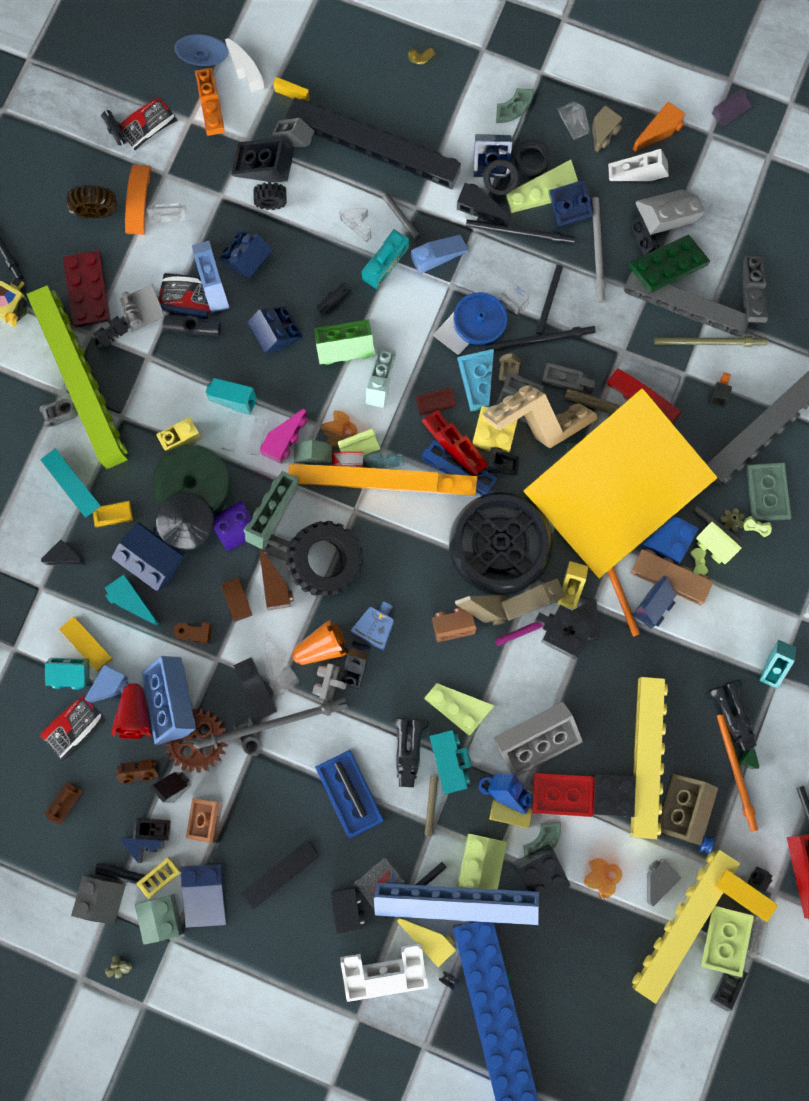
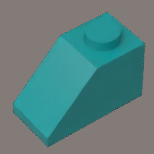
(778, 664)

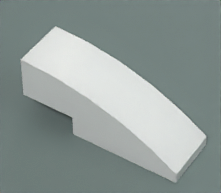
(245, 66)

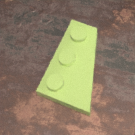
(458, 707)

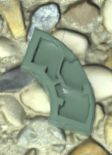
(515, 106)
(548, 834)

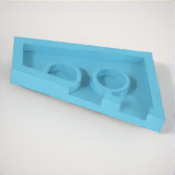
(476, 377)

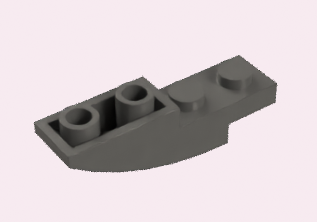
(754, 289)

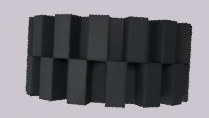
(270, 196)

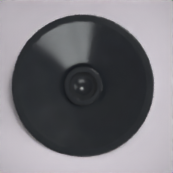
(185, 521)

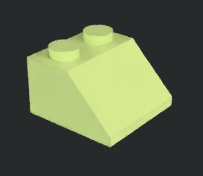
(718, 543)

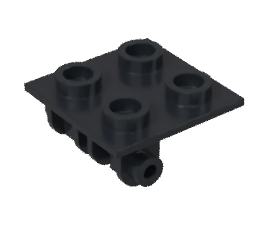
(116, 323)

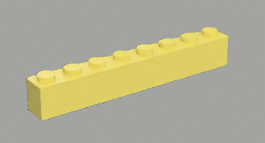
(648, 757)
(684, 927)

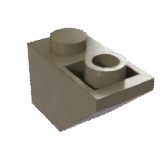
(604, 126)

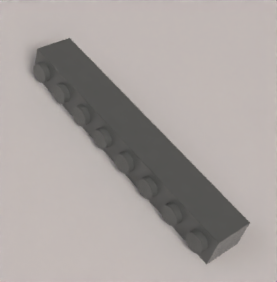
(761, 431)

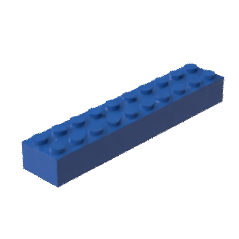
(495, 1012)

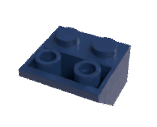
(245, 253)
(274, 328)

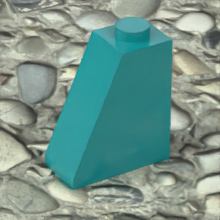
(232, 395)

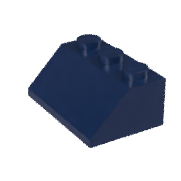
(148, 557)

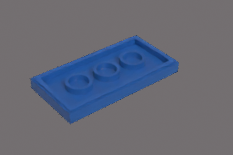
(340, 798)

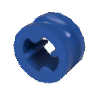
(482, 790)
(707, 844)

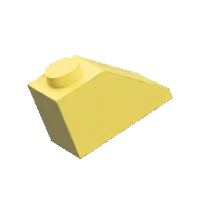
(573, 584)

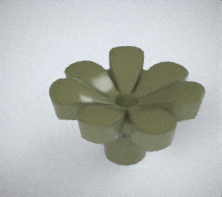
(730, 522)
(118, 967)

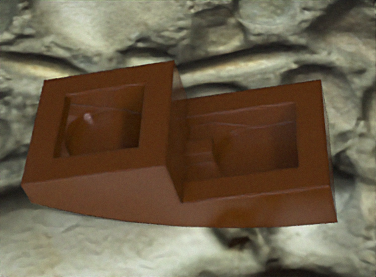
(236, 599)

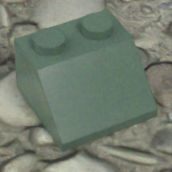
(159, 919)

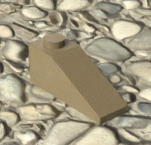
(533, 599)
(484, 607)

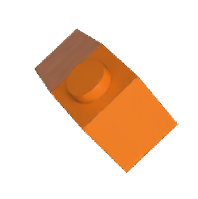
(661, 127)

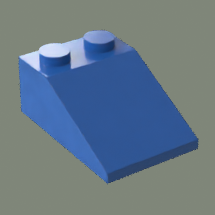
(671, 539)

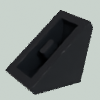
(502, 462)
(62, 554)
(151, 829)

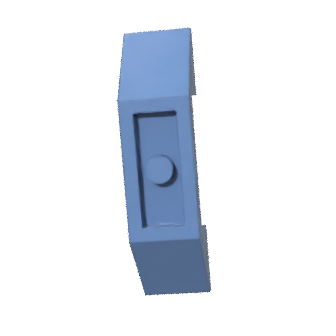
(210, 276)

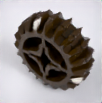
(91, 201)

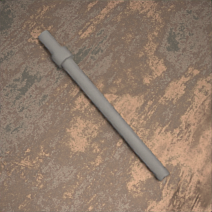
(600, 282)

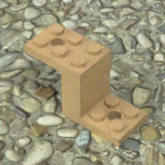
(539, 416)

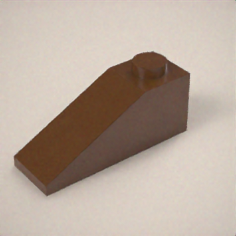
(276, 590)

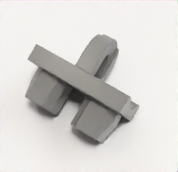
(330, 674)

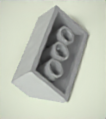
(538, 739)

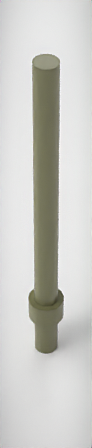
(747, 341)

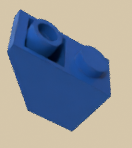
(510, 792)

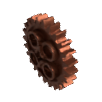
(198, 758)

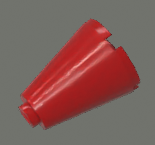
(132, 714)

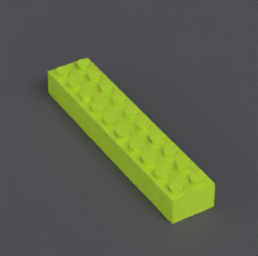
(78, 377)

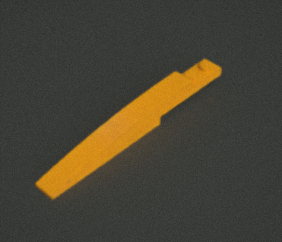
(384, 479)

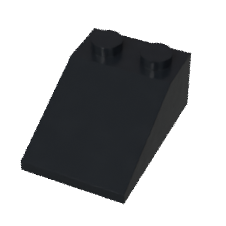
(263, 160)

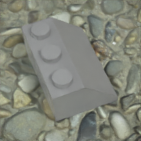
(670, 210)

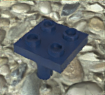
(570, 203)

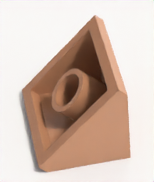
(204, 820)

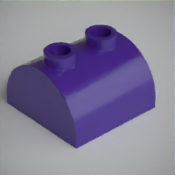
(231, 524)

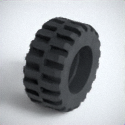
(349, 558)

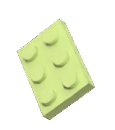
(727, 941)

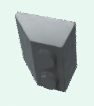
(98, 899)

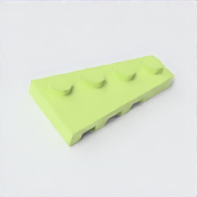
(536, 191)

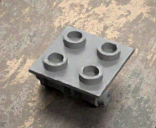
(141, 307)

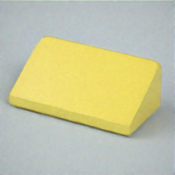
(507, 815)

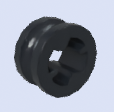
(448, 980)

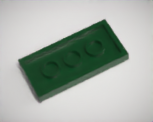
(669, 263)

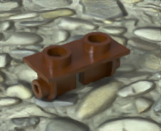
(128, 773)
(63, 803)

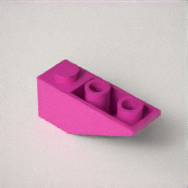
(280, 439)

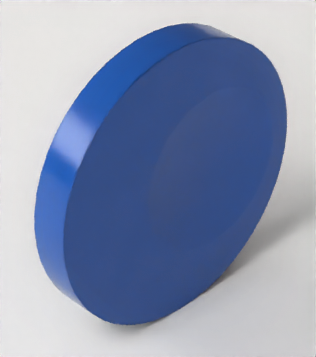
(480, 318)

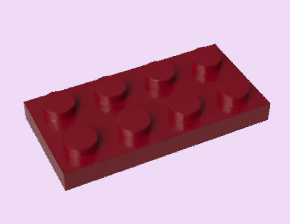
(86, 289)

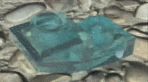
(376, 460)

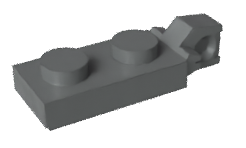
(567, 378)

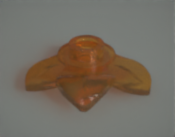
(337, 428)
(599, 877)

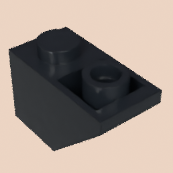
(355, 664)

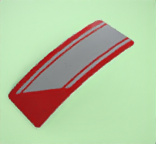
(347, 459)

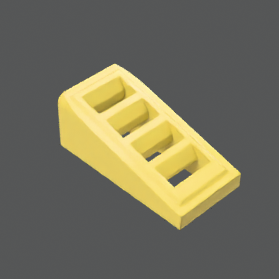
(144, 888)

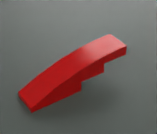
(630, 386)
(454, 443)

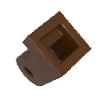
(193, 634)

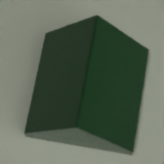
(749, 759)

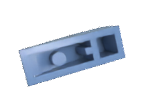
(437, 252)

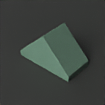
(312, 452)

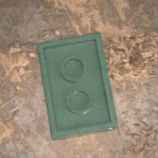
(768, 491)

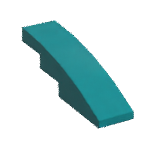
(70, 483)

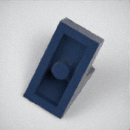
(137, 846)

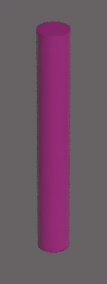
(518, 633)

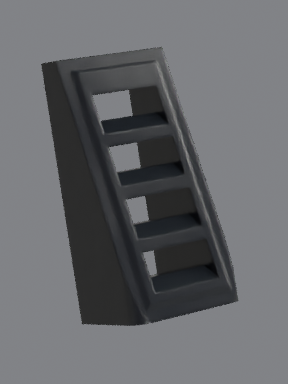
(727, 1006)

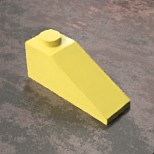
(432, 942)

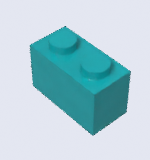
(67, 673)

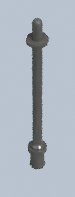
(326, 708)

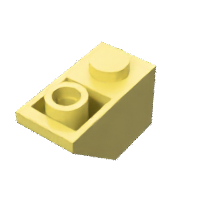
(179, 435)

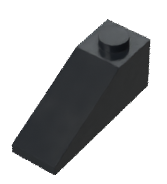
(479, 204)
(171, 787)

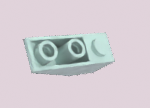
(380, 378)

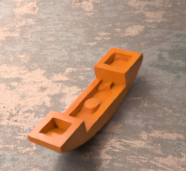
(136, 199)

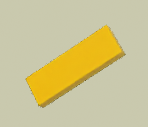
(85, 643)
(746, 895)

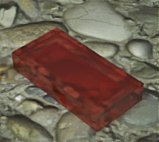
(435, 401)

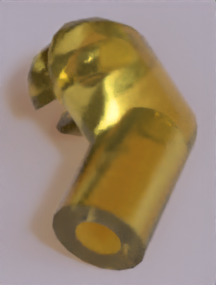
(419, 58)

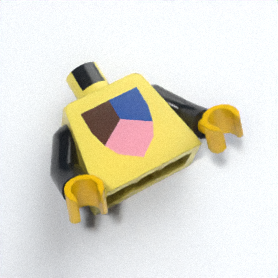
(12, 302)

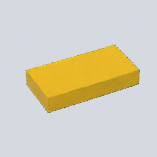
(290, 90)
(113, 514)

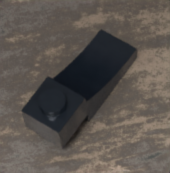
(255, 688)

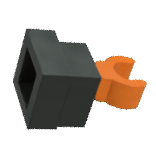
(721, 391)

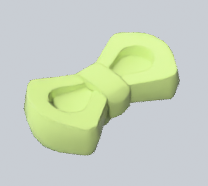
(763, 528)
(698, 555)

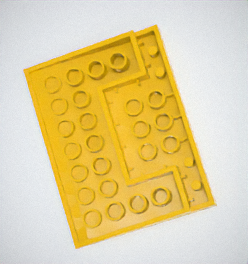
(620, 483)

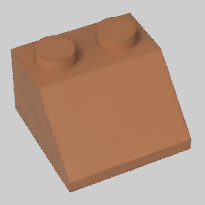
(453, 625)

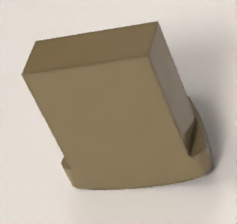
(508, 363)

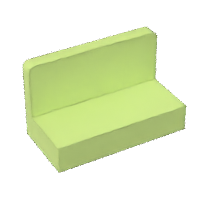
(362, 442)

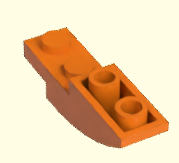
(210, 101)

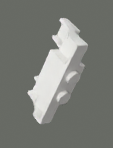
(384, 977)

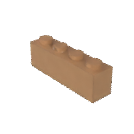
(684, 582)

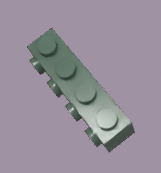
(271, 510)

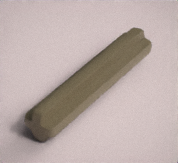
(591, 401)

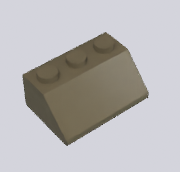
(687, 809)

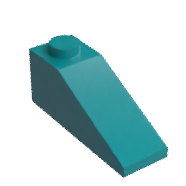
(126, 596)

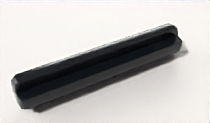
(120, 874)

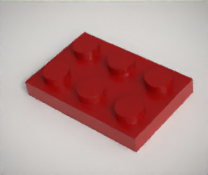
(563, 795)

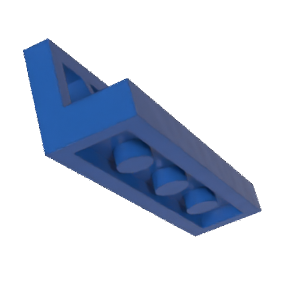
(441, 464)

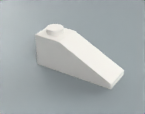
(640, 168)

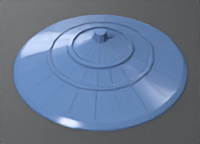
(201, 50)

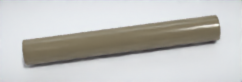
(431, 805)

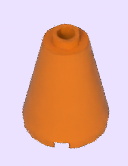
(321, 645)

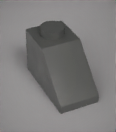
(294, 131)
(660, 881)

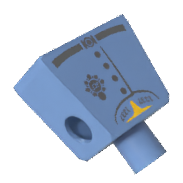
(375, 626)

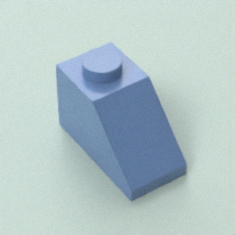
(106, 685)

